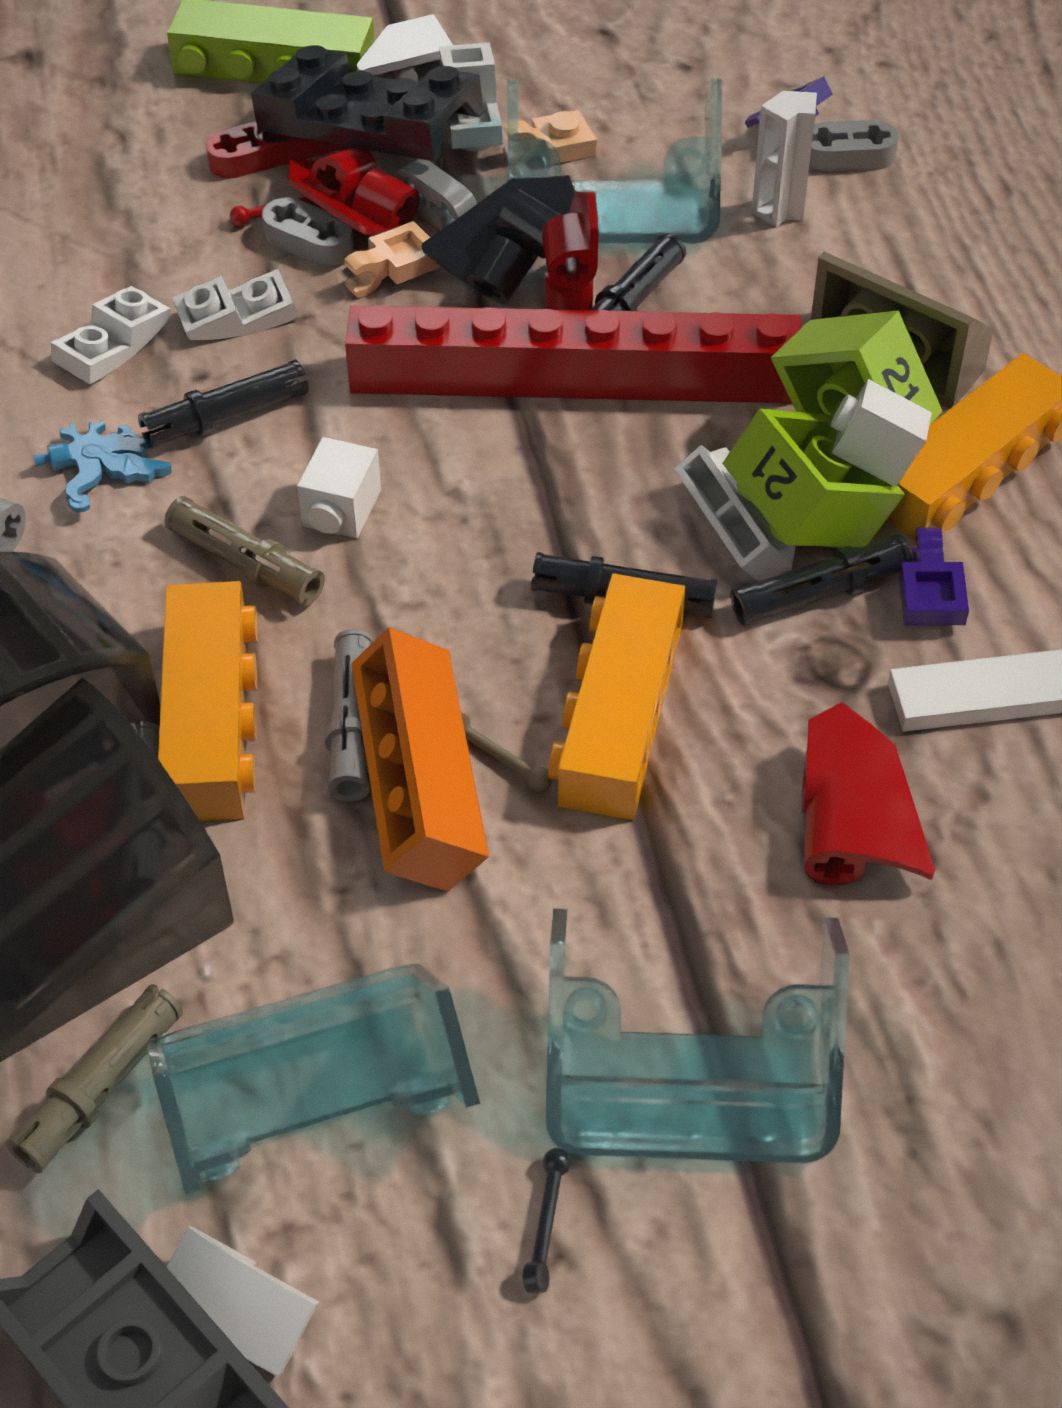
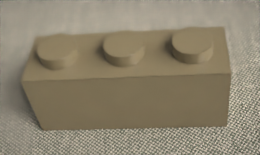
(946, 340)

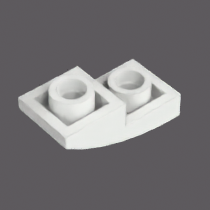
(216, 312)
(117, 332)
(246, 1303)

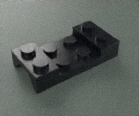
(326, 103)

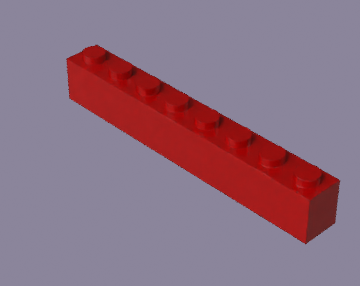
(566, 353)

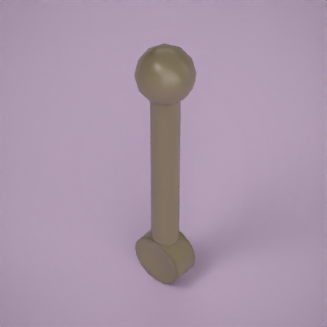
(536, 777)

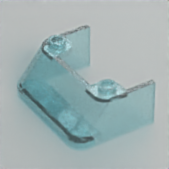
(641, 210)
(307, 1063)
(697, 1092)

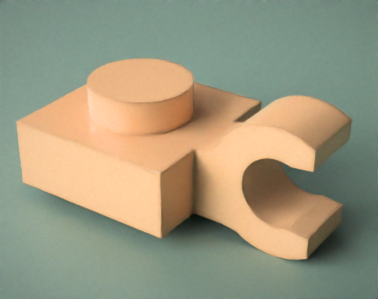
(564, 130)
(390, 254)

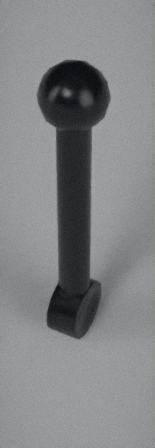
(536, 1273)

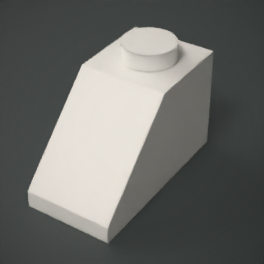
(406, 49)

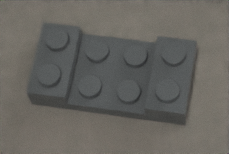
(120, 1328)

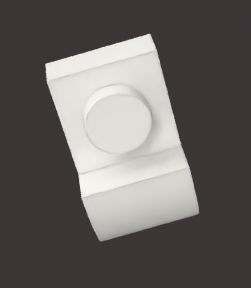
(469, 131)

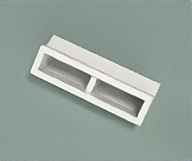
(783, 156)
(733, 516)

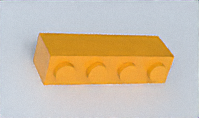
(980, 445)
(205, 697)
(619, 697)

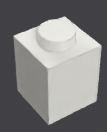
(880, 431)
(339, 487)

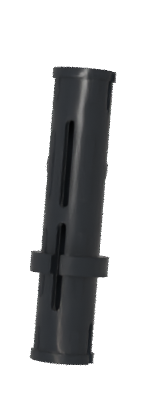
(655, 263)
(201, 411)
(593, 579)
(758, 600)

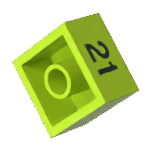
(842, 353)
(802, 487)

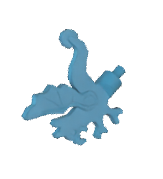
(116, 454)

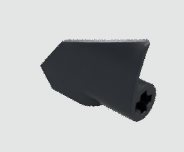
(501, 235)

